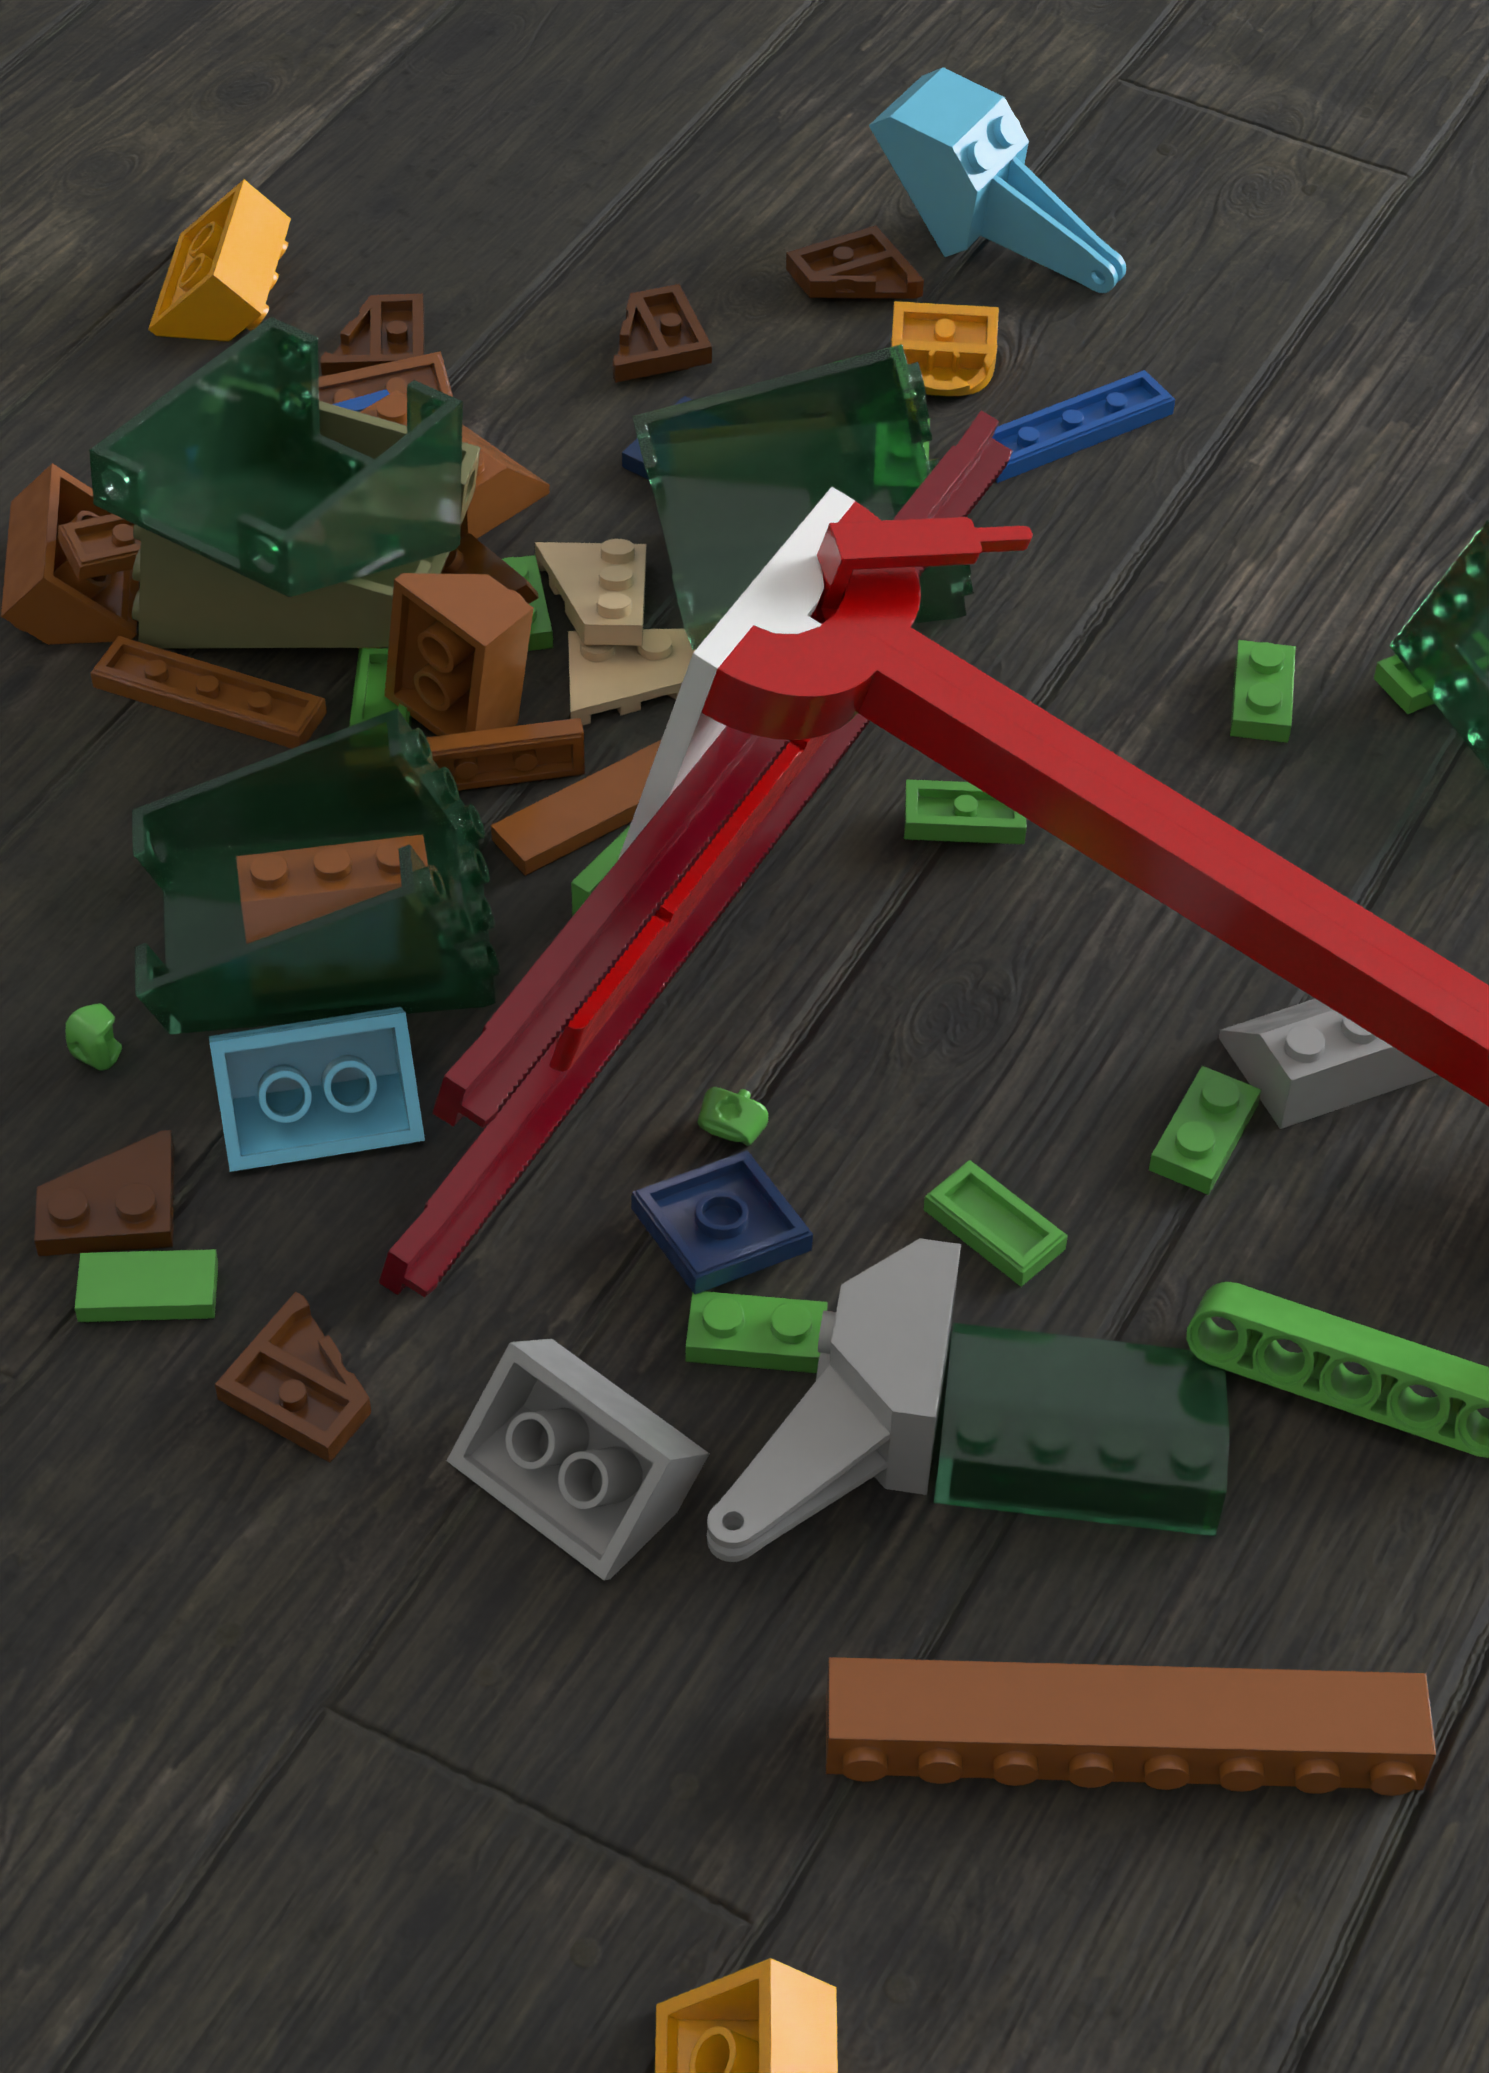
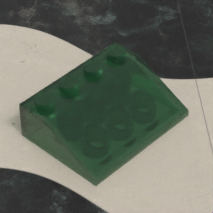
(1083, 1430)

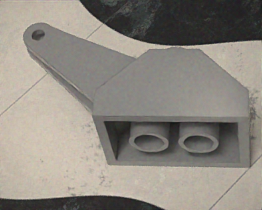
(865, 1412)

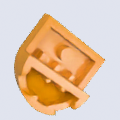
(950, 343)

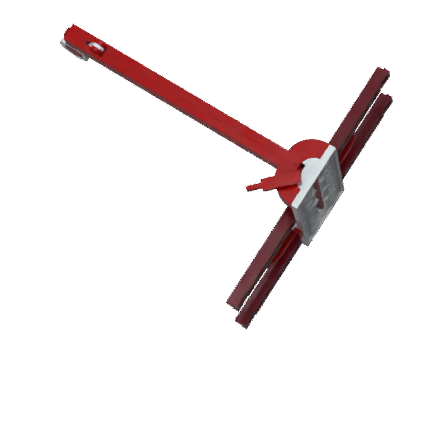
(754, 735)

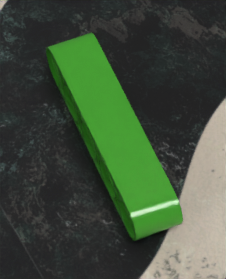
(1320, 1372)

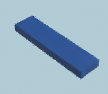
(1082, 422)

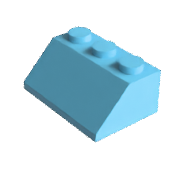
(316, 1088)

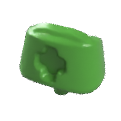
(91, 1036)
(732, 1115)

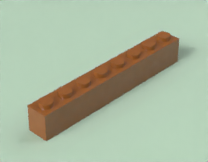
(1128, 1725)

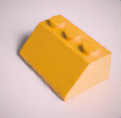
(223, 269)
(750, 2023)

